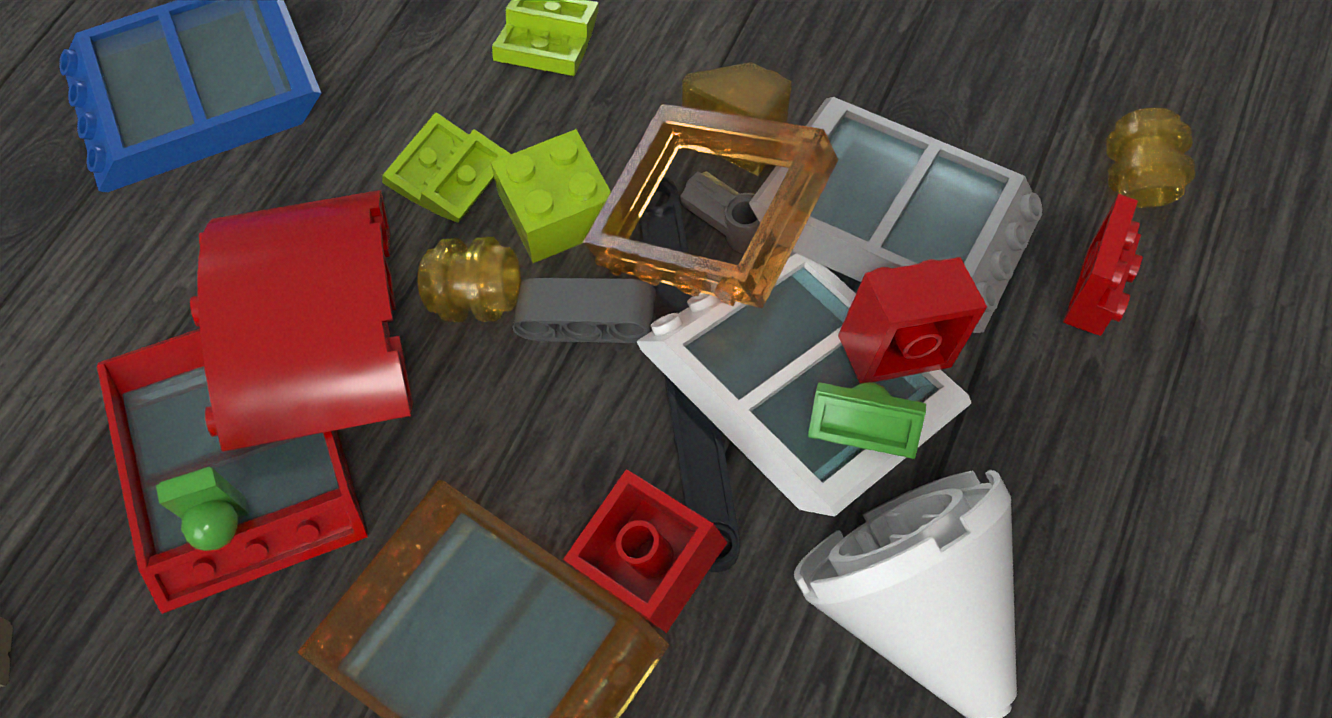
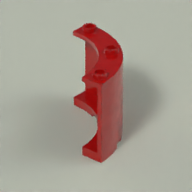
(299, 321)

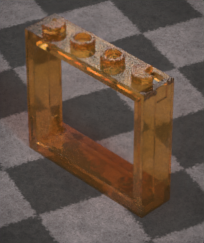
(792, 146)

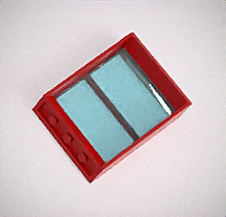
(293, 487)

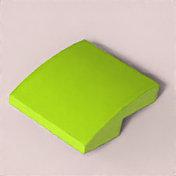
(546, 34)
(444, 168)

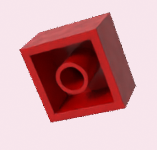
(911, 319)
(646, 550)

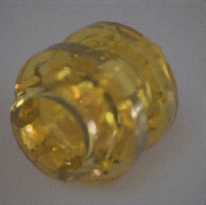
(1150, 157)
(474, 279)

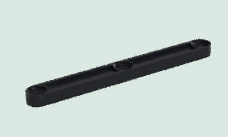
(696, 437)

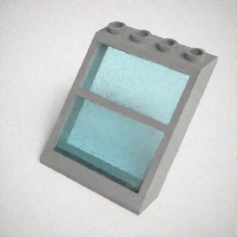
(911, 201)

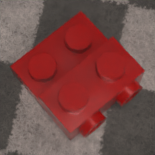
(1106, 269)

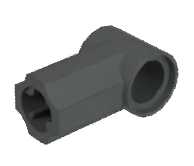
(721, 208)

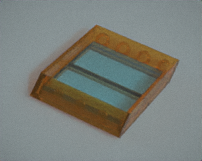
(480, 626)

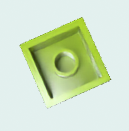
(551, 193)

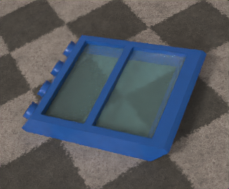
(185, 85)

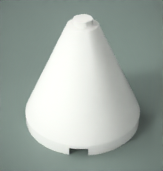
(930, 589)

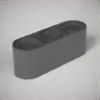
(584, 310)

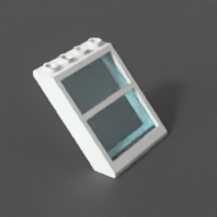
(760, 379)

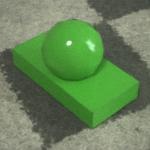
(867, 419)
(205, 505)

